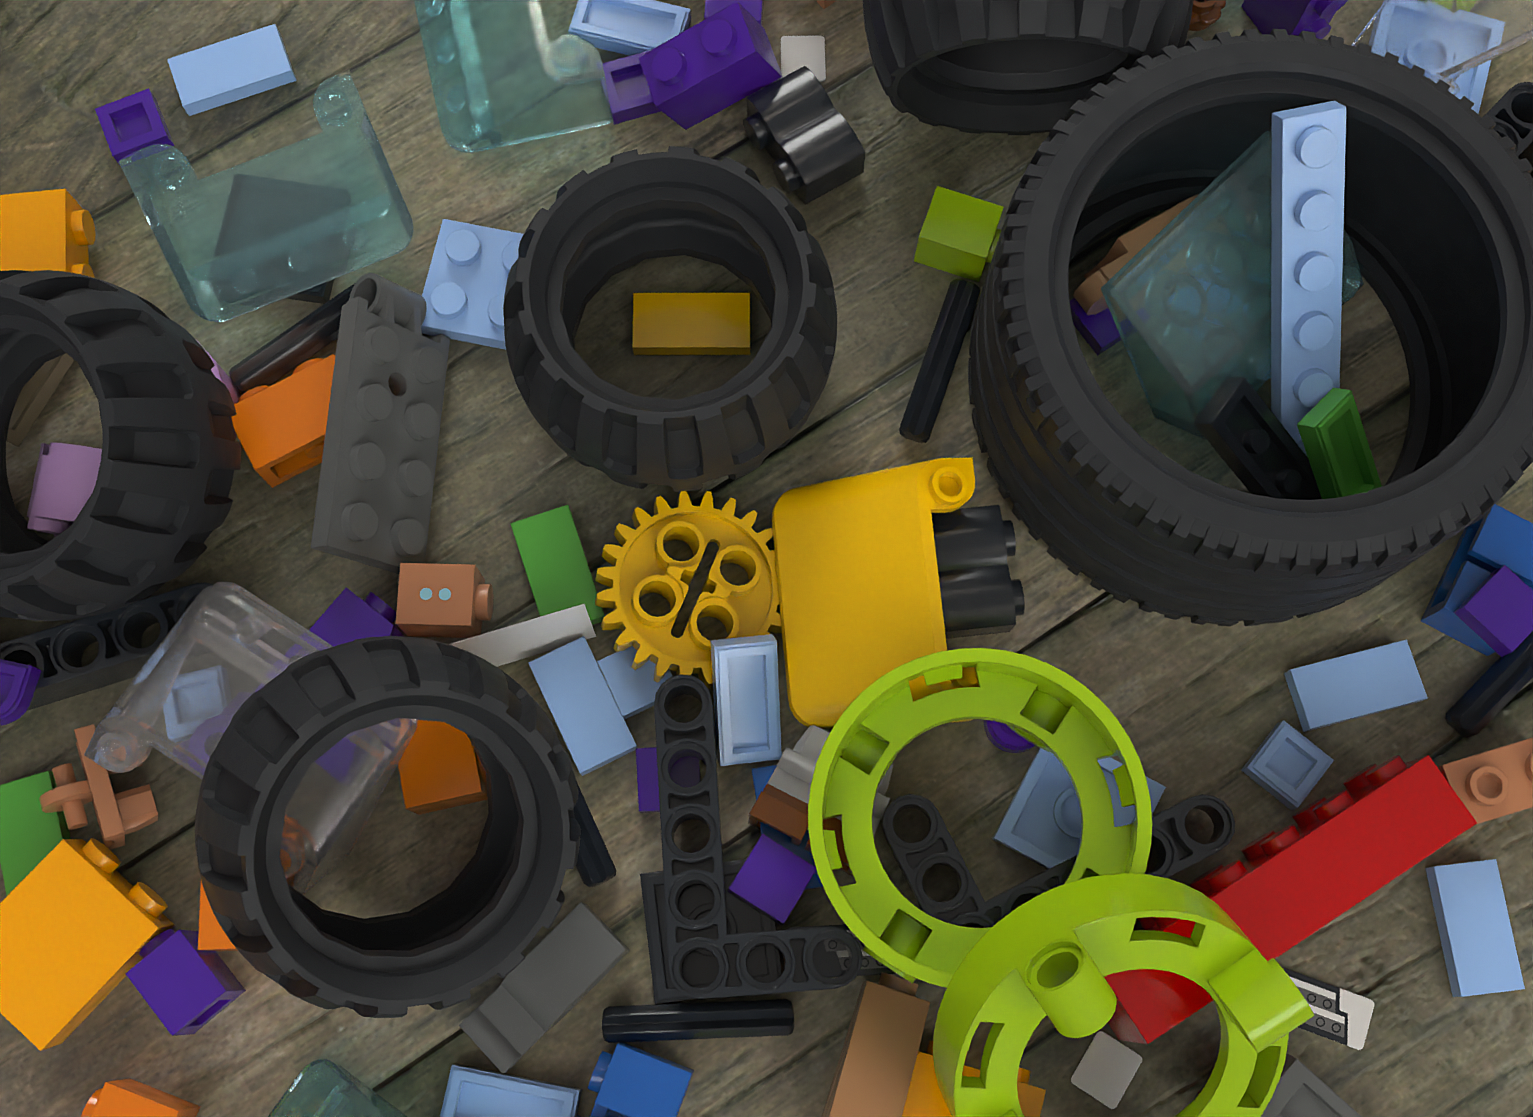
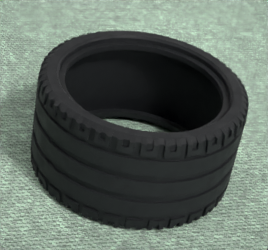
(1438, 236)

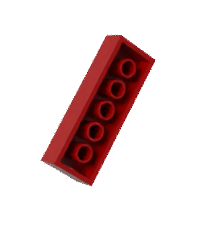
(1303, 879)

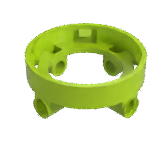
(1013, 690)
(1054, 962)

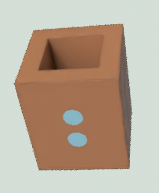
(442, 600)

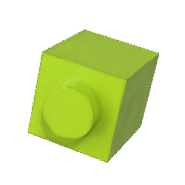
(958, 234)

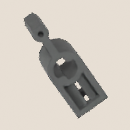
(544, 987)

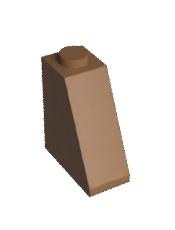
(878, 1051)

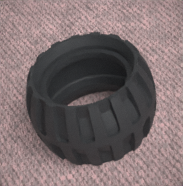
(1010, 61)
(656, 210)
(162, 455)
(447, 941)

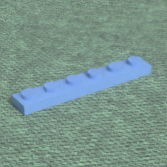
(1306, 258)

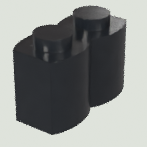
(803, 135)
(975, 572)

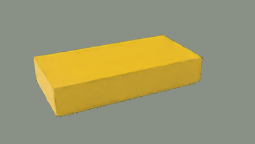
(691, 324)

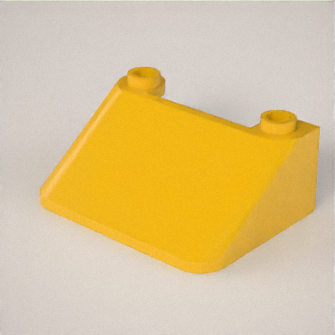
(863, 582)

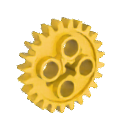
(646, 568)

